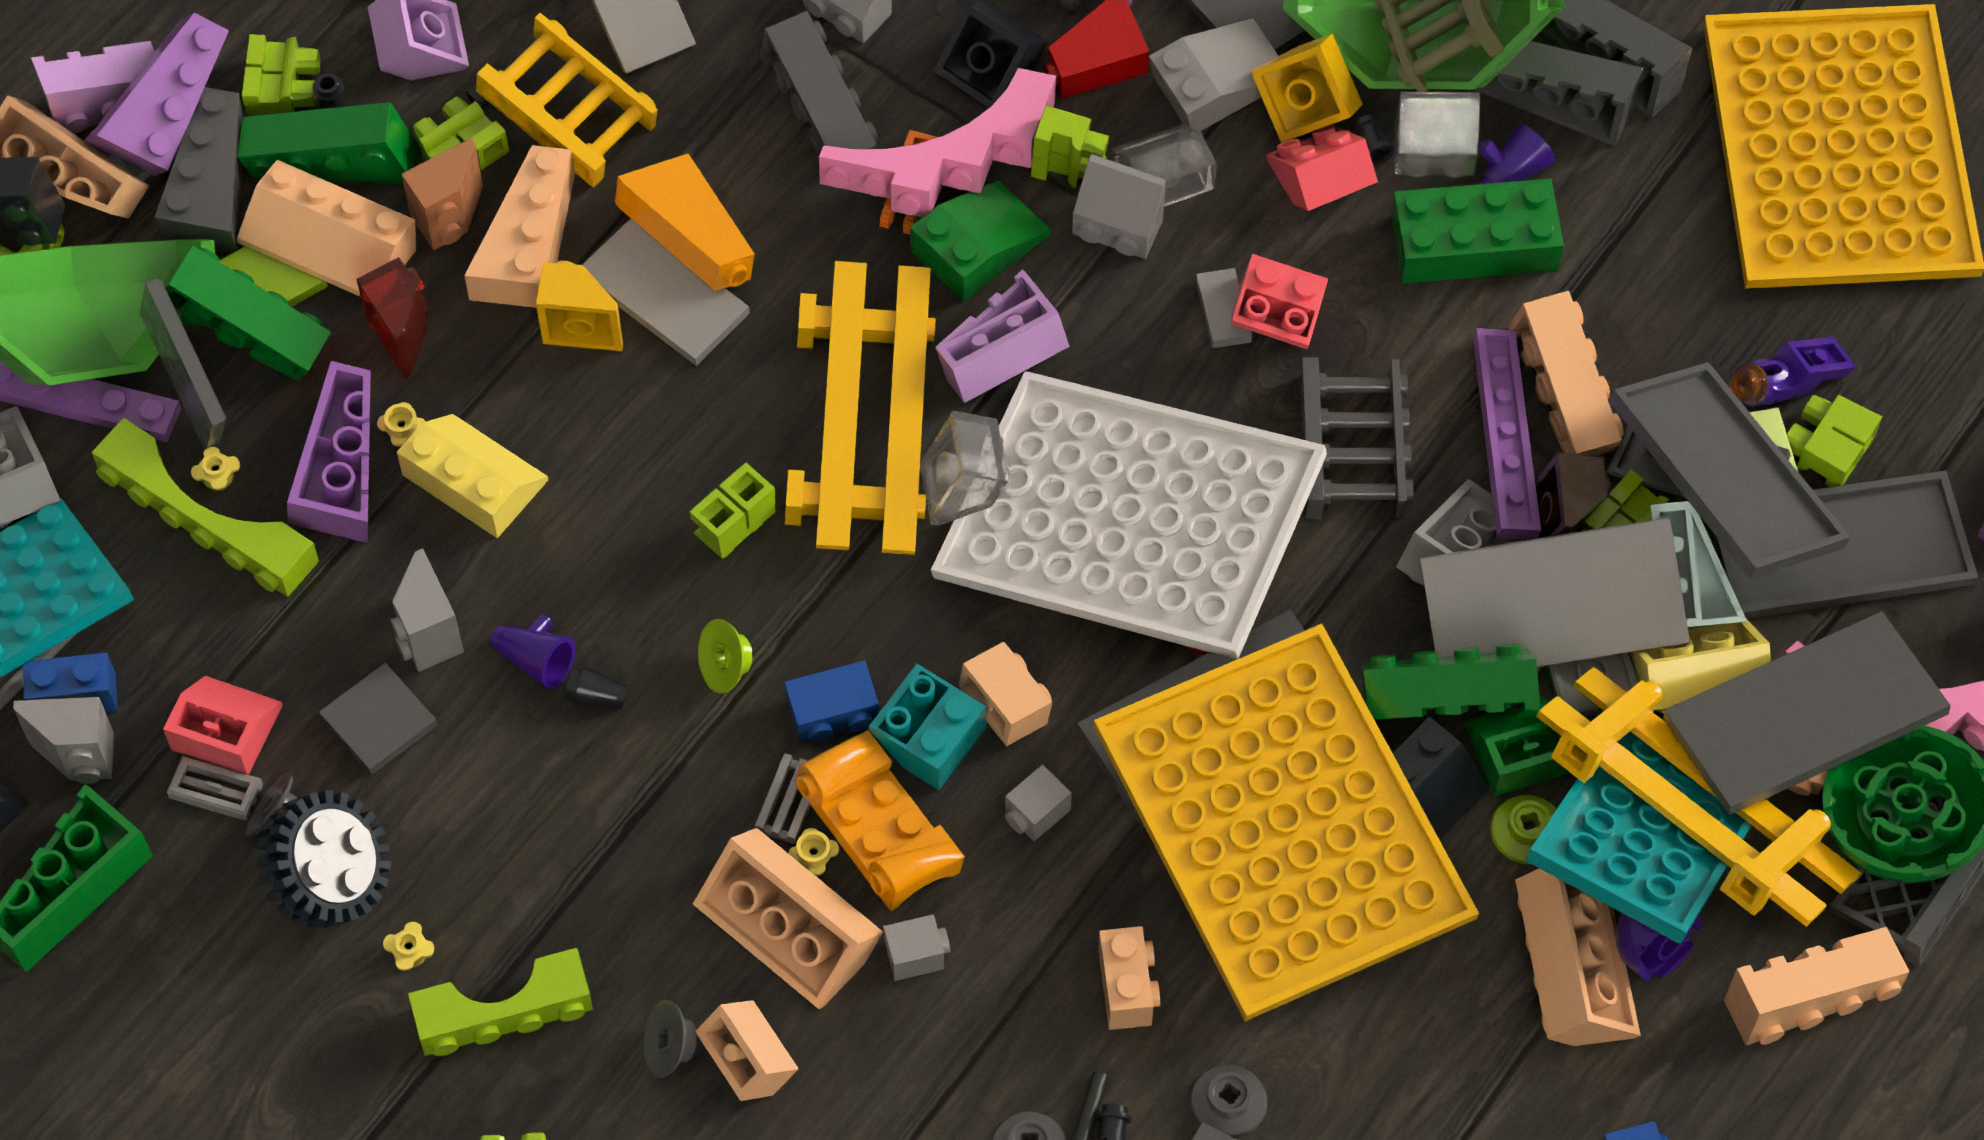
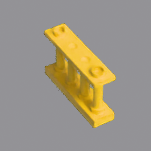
(529, 110)

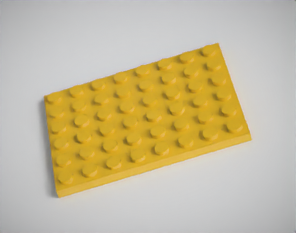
(1842, 146)
(1284, 821)

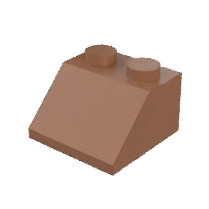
(445, 193)

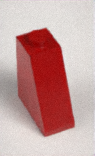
(1098, 51)

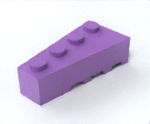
(161, 98)
(334, 465)

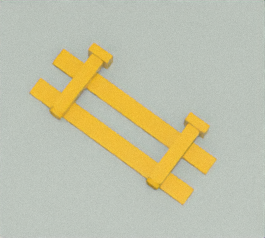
(847, 325)
(1752, 874)

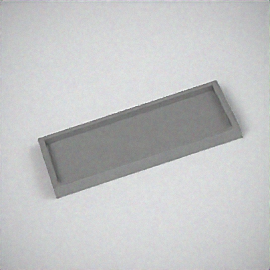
(1561, 594)

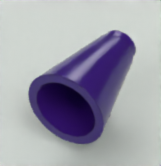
(1518, 159)
(537, 653)

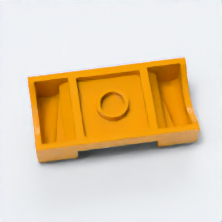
(877, 819)

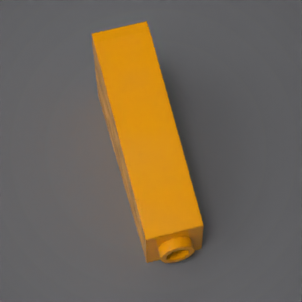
(687, 219)

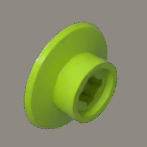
(723, 655)
(1508, 827)

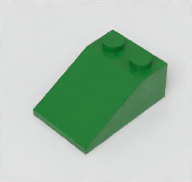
(976, 238)

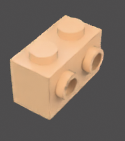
(1011, 695)
(1126, 977)
(746, 1050)

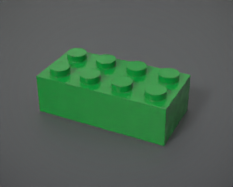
(1476, 231)

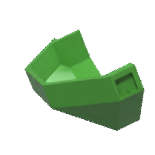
(1367, 49)
(79, 306)

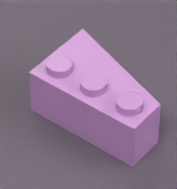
(86, 87)
(1003, 340)

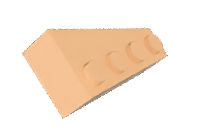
(72, 164)
(524, 231)
(1567, 375)
(1814, 986)

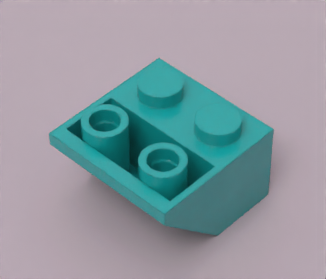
(929, 726)

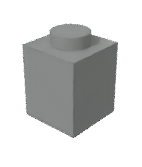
(1037, 803)
(915, 947)

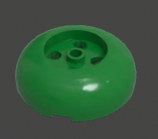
(1923, 768)

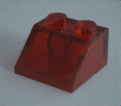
(395, 311)

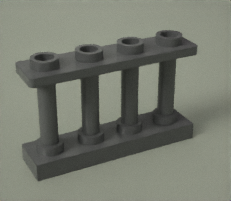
(1318, 420)

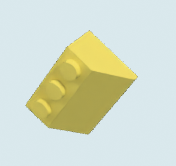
(469, 472)
(1709, 659)

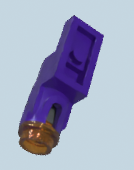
(1790, 372)

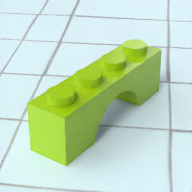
(452, 1020)

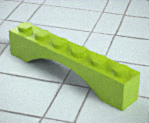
(268, 550)

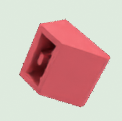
(1322, 166)
(1278, 301)
(221, 724)

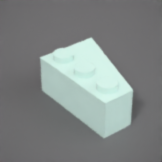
(1703, 581)

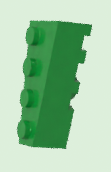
(331, 143)
(244, 313)
(1451, 682)
(69, 878)

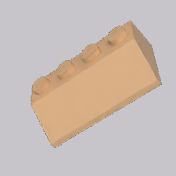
(323, 227)
(787, 917)
(1575, 963)

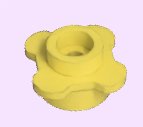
(393, 416)
(216, 479)
(814, 839)
(411, 957)

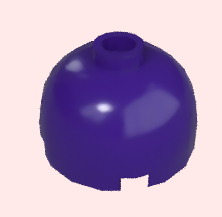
(1648, 950)

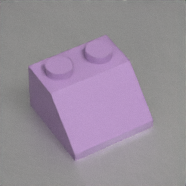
(418, 37)

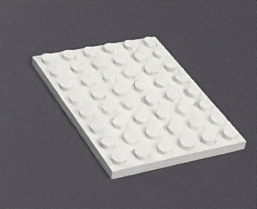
(1135, 515)

